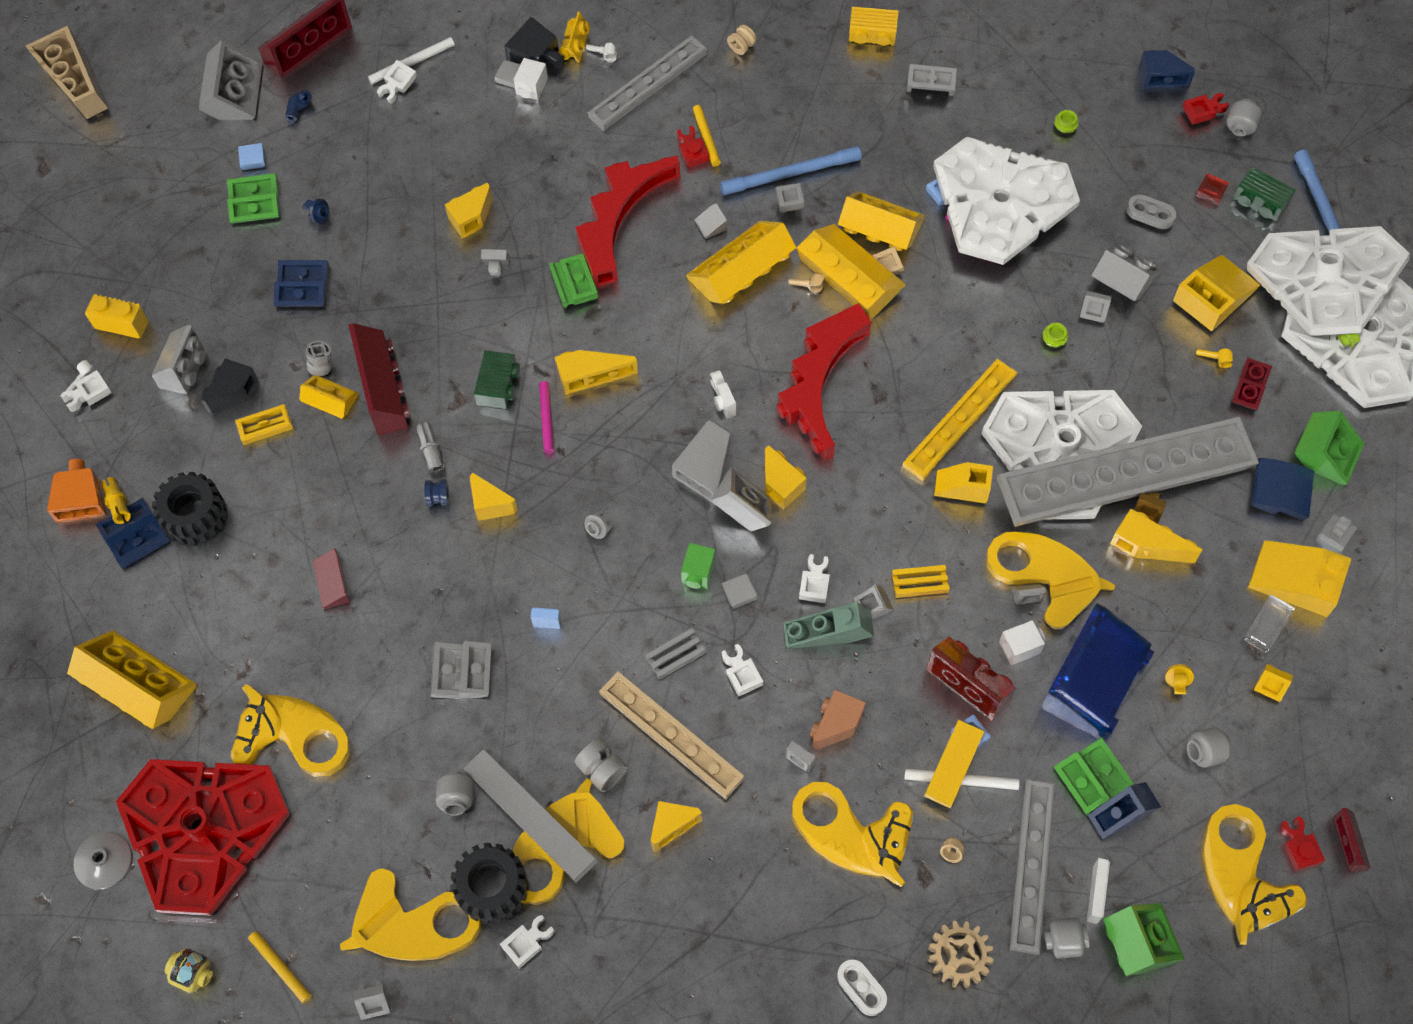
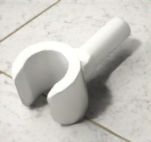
(608, 51)
(84, 369)

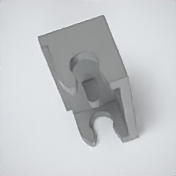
(931, 78)

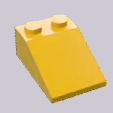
(1300, 575)

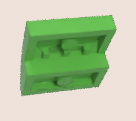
(253, 198)
(1093, 775)

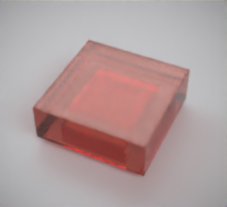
(1212, 189)

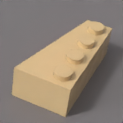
(67, 65)

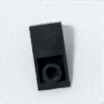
(229, 387)

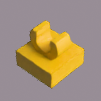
(1273, 682)

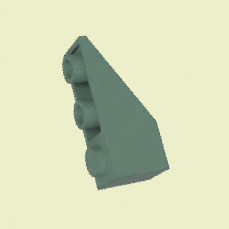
(830, 627)

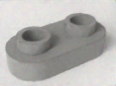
(1151, 211)

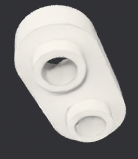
(863, 987)

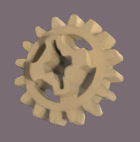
(969, 961)

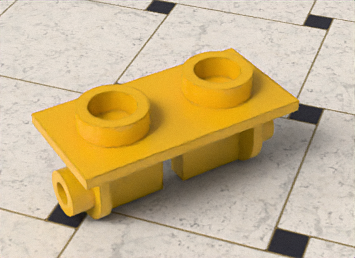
(576, 37)

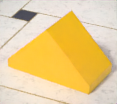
(489, 500)
(671, 822)

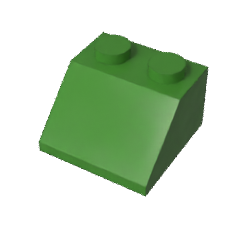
(1330, 446)
(1143, 938)

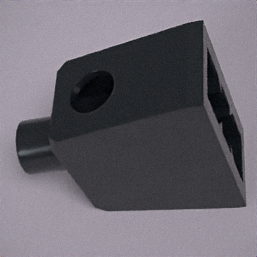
(534, 43)

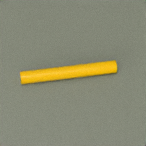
(706, 135)
(280, 967)

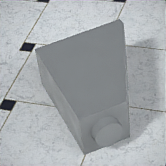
(704, 460)

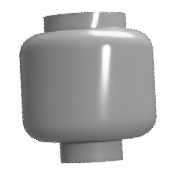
(1244, 117)
(1209, 747)
(454, 793)
(1067, 938)

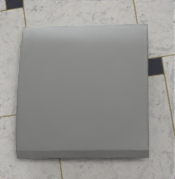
(461, 670)

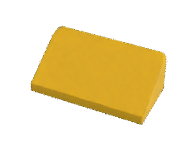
(327, 396)

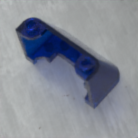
(1098, 673)

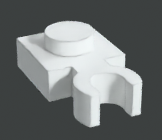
(397, 78)
(89, 389)
(724, 398)
(815, 583)
(742, 673)
(523, 944)

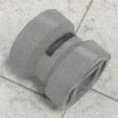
(318, 358)

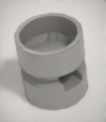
(601, 765)

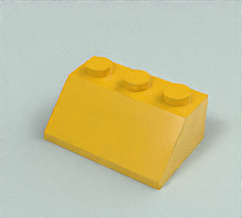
(880, 220)

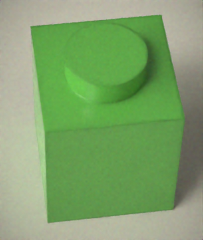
(698, 566)

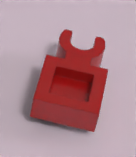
(1204, 109)
(692, 149)
(1301, 849)

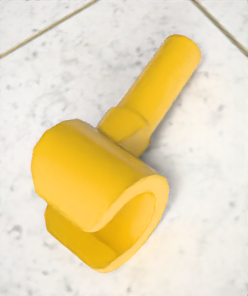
(1224, 356)

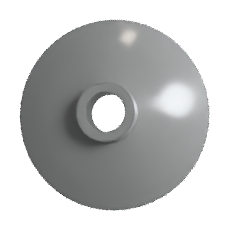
(113, 866)

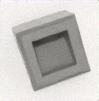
(711, 221)
(1028, 593)
(875, 600)

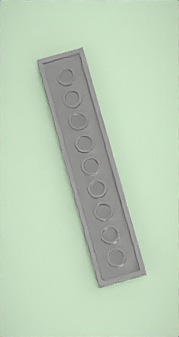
(1126, 471)

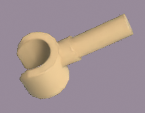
(815, 284)

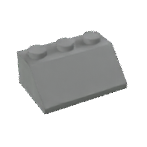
(230, 83)

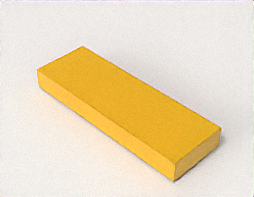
(954, 764)

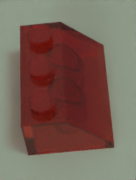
(970, 677)

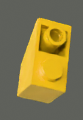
(470, 210)
(782, 480)
(964, 482)

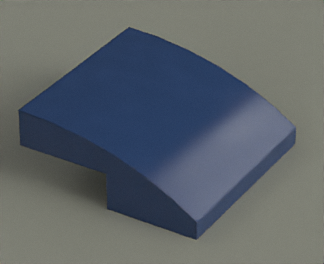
(301, 283)
(1283, 488)
(133, 538)

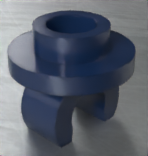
(318, 210)

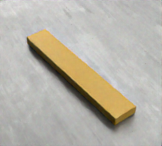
(959, 419)

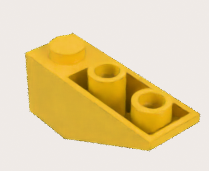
(1148, 540)

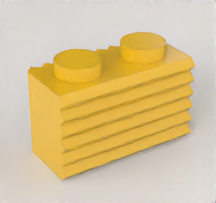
(873, 26)
(117, 316)

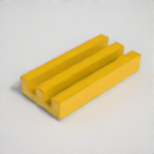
(264, 427)
(920, 571)

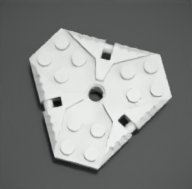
(996, 198)
(1329, 279)
(1380, 364)
(1031, 432)

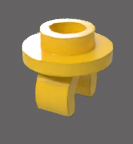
(1179, 677)

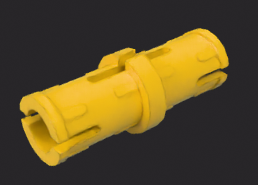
(115, 500)

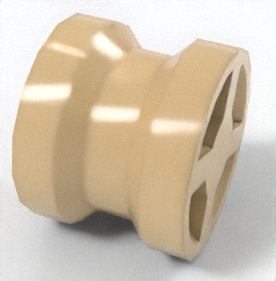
(741, 39)

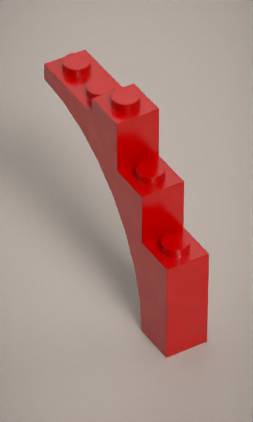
(610, 208)
(826, 344)

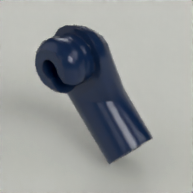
(297, 103)

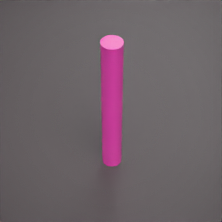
(546, 418)

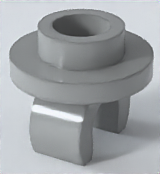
(597, 526)

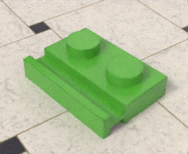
(573, 280)

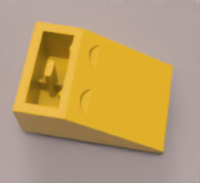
(1215, 291)

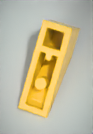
(589, 368)

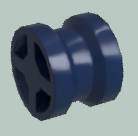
(436, 492)

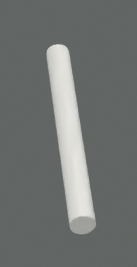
(415, 58)
(969, 779)

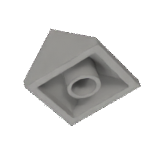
(743, 501)

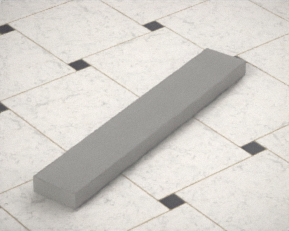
(647, 83)
(530, 815)
(1031, 867)

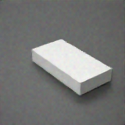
(1098, 891)

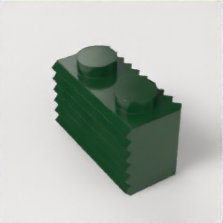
(1264, 194)
(496, 379)

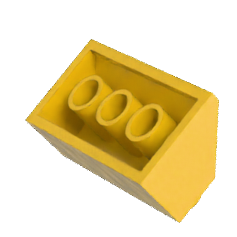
(742, 261)
(849, 269)
(130, 678)

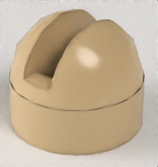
(947, 846)

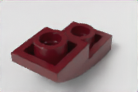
(1251, 384)

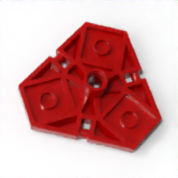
(196, 865)

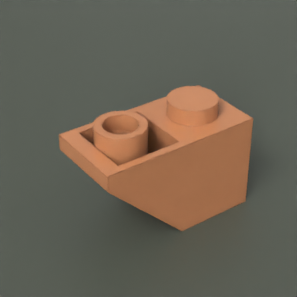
(839, 720)

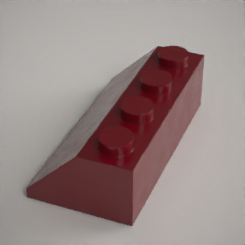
(305, 36)
(379, 379)

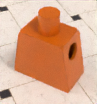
(76, 494)

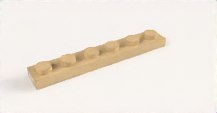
(672, 735)

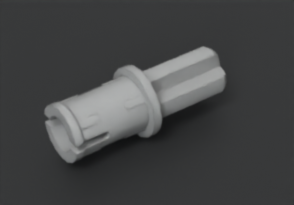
(430, 448)

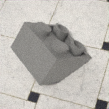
(1126, 272)
(179, 361)

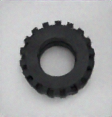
(180, 492)
(476, 864)

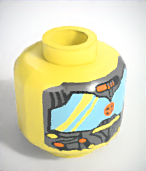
(188, 970)

